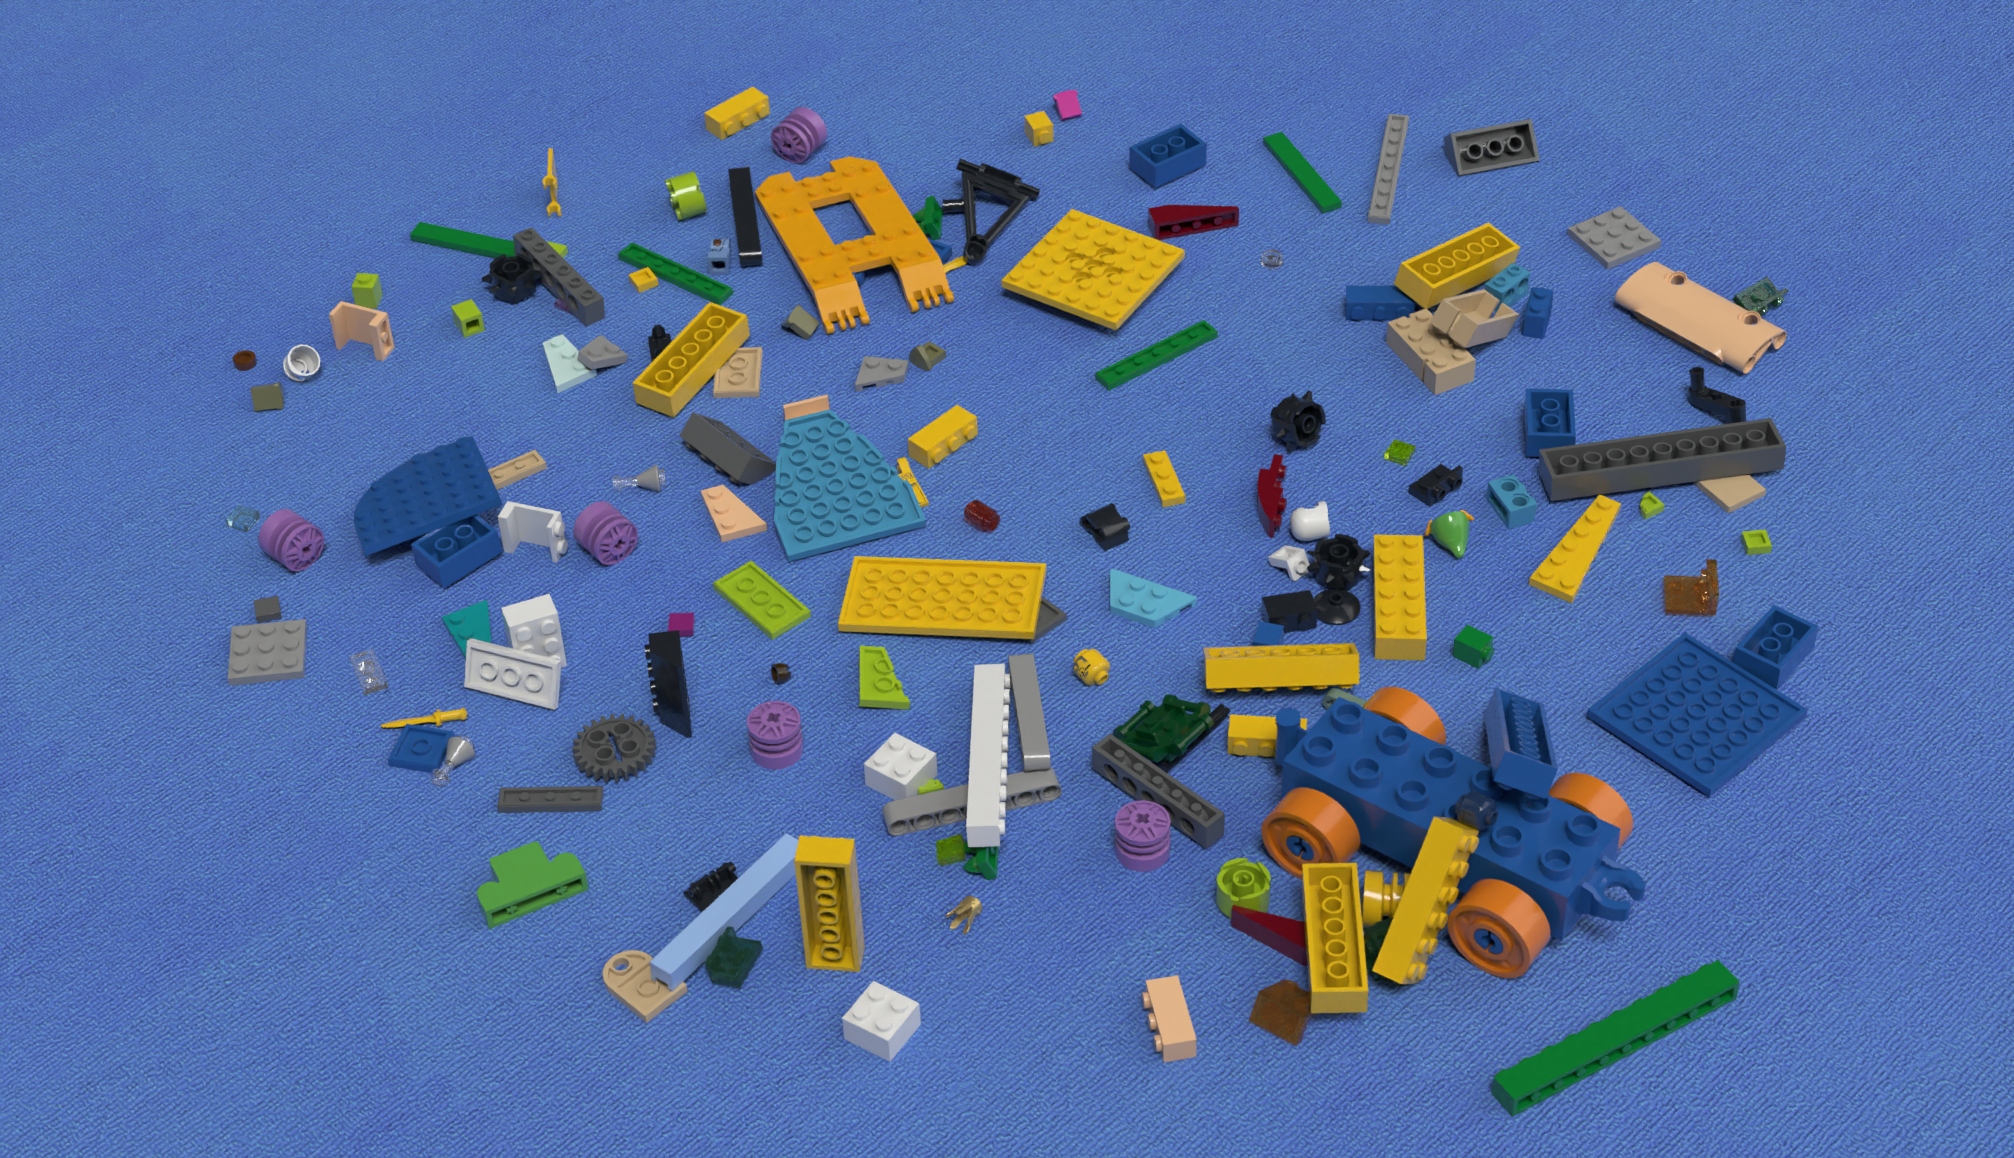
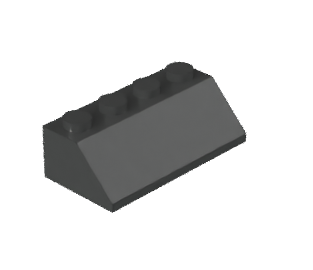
(1492, 147)
(726, 449)

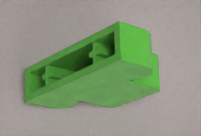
(528, 883)

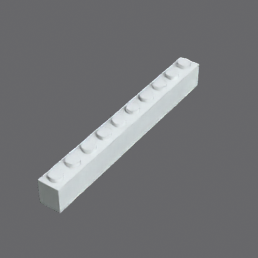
(988, 756)

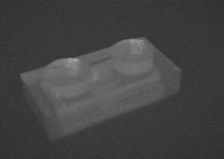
(368, 672)

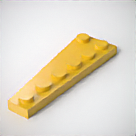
(1571, 559)

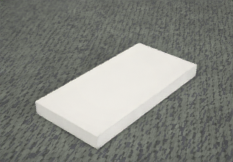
(512, 674)

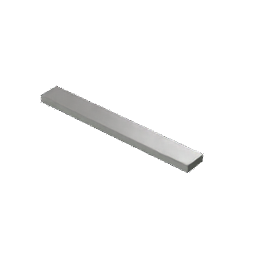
(1388, 169)

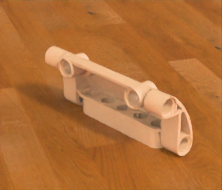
(1698, 317)

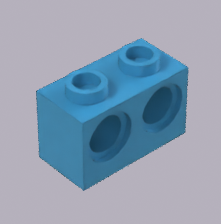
(1509, 285)
(1511, 501)

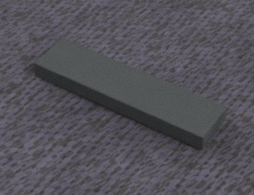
(550, 799)

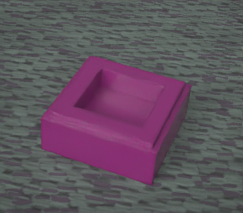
(683, 622)

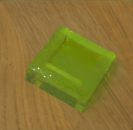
(1400, 452)
(950, 850)

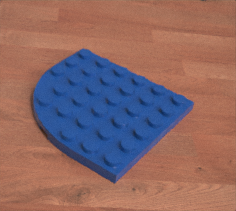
(425, 495)

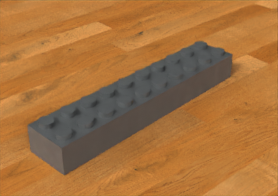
(1661, 459)

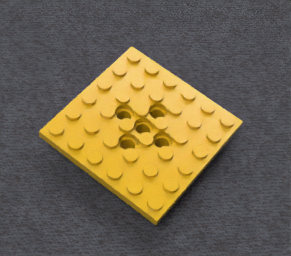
(1093, 269)

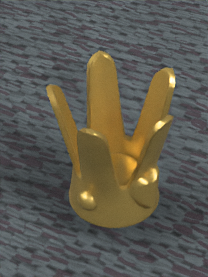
(966, 908)

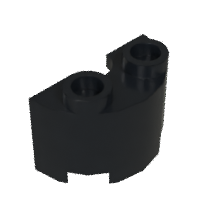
(1106, 526)

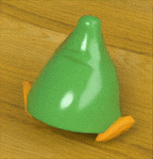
(1451, 531)

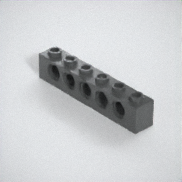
(560, 277)
(1150, 783)

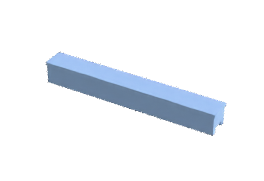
(730, 909)

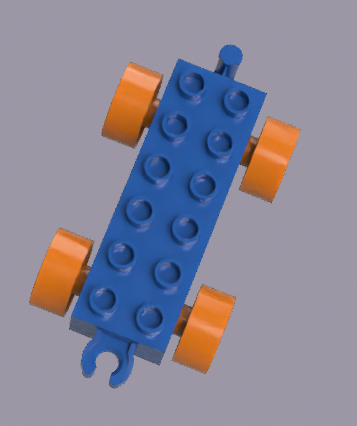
(1383, 777)

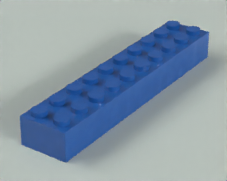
(1520, 744)

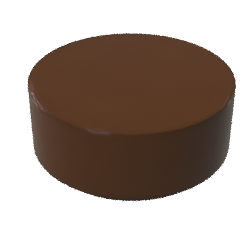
(244, 360)

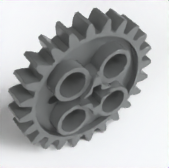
(596, 753)

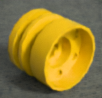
(1380, 898)

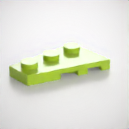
(878, 681)

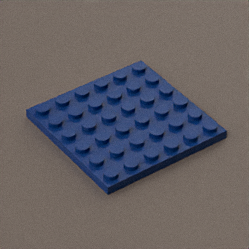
(1697, 714)

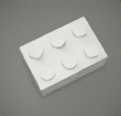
(534, 628)

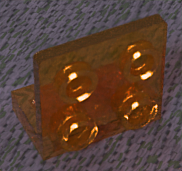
(1692, 593)
(1283, 1010)

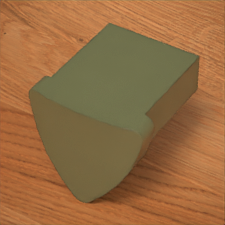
(800, 322)
(927, 356)
(268, 396)

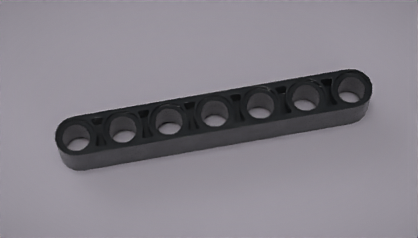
(745, 216)

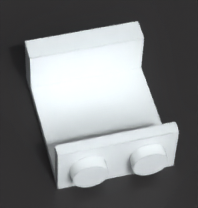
(534, 526)

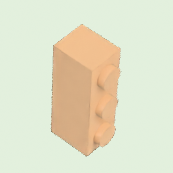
(1169, 1019)

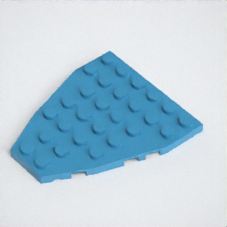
(836, 489)

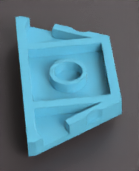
(1145, 600)

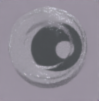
(1271, 259)

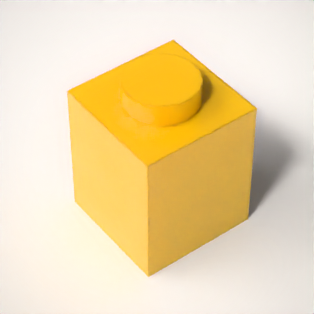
(1038, 128)

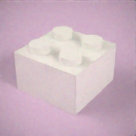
(900, 768)
(881, 1021)

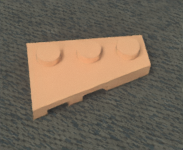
(730, 515)

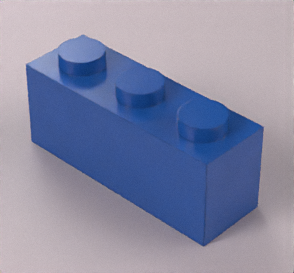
(1377, 303)

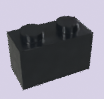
(1292, 610)

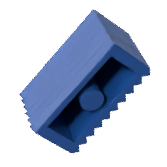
(1537, 313)

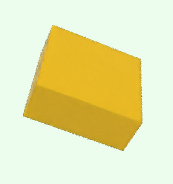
(643, 280)

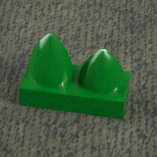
(930, 218)
(983, 862)

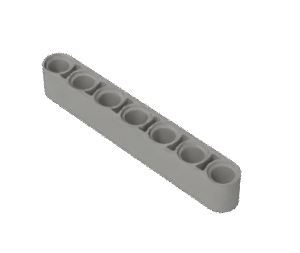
(1029, 712)
(950, 804)

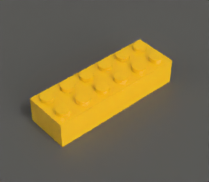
(1456, 265)
(691, 359)
(1399, 597)
(1281, 666)
(1426, 901)
(829, 903)
(1334, 938)

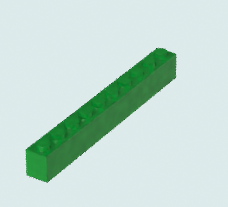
(1614, 1037)

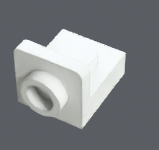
(1292, 559)

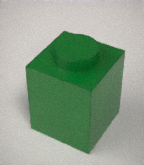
(1473, 646)

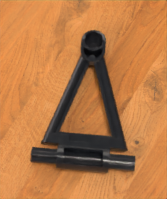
(995, 183)

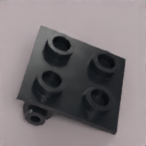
(711, 886)

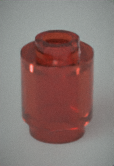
(981, 515)

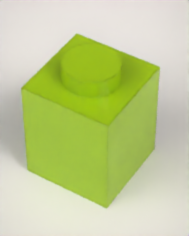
(367, 290)
(467, 318)

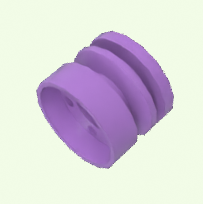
(799, 135)
(605, 533)
(291, 540)
(775, 735)
(1142, 836)

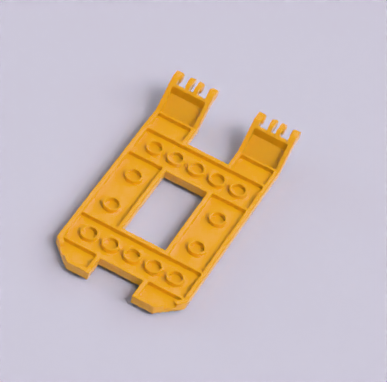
(829, 267)

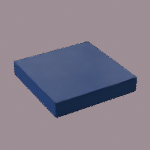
(420, 748)

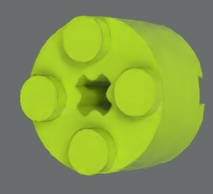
(686, 195)
(1243, 885)

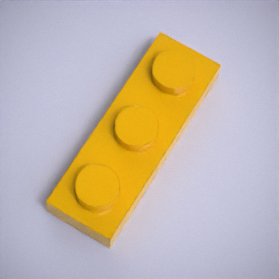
(1164, 478)

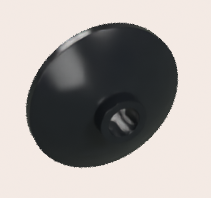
(1337, 606)

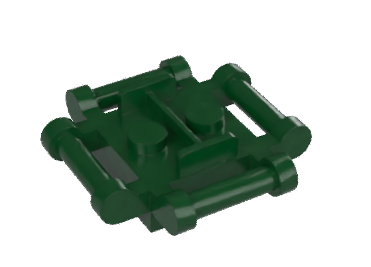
(1165, 728)

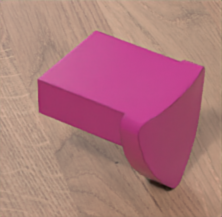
(1067, 105)

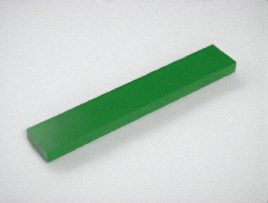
(1302, 172)
(462, 240)
(676, 273)
(1156, 355)

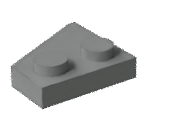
(601, 354)
(881, 372)

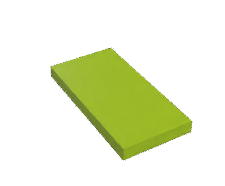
(761, 600)

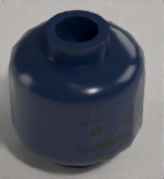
(1476, 811)

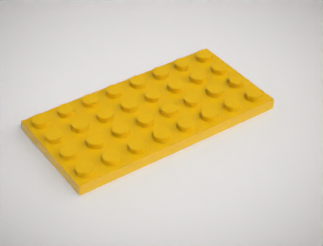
(943, 597)

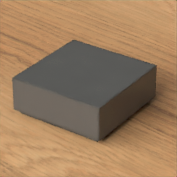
(267, 609)

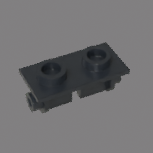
(658, 341)

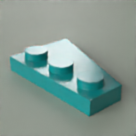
(467, 624)

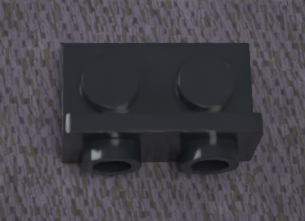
(1436, 484)

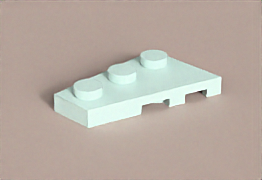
(564, 365)

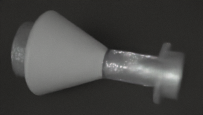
(650, 479)
(458, 751)

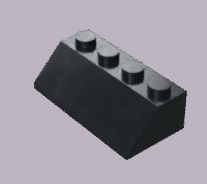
(669, 681)

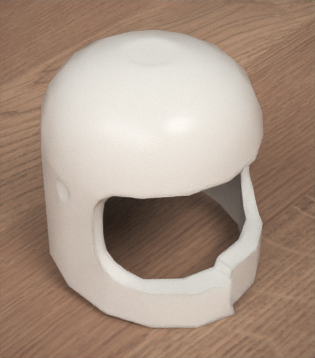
(299, 359)
(1310, 523)

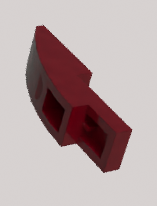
(1270, 495)

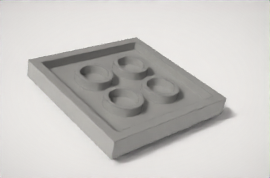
(1614, 237)
(267, 652)

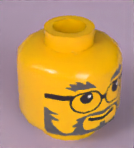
(1091, 667)

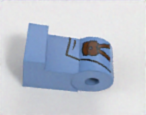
(719, 254)

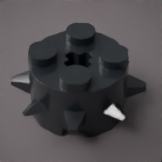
(512, 278)
(1298, 421)
(1338, 562)

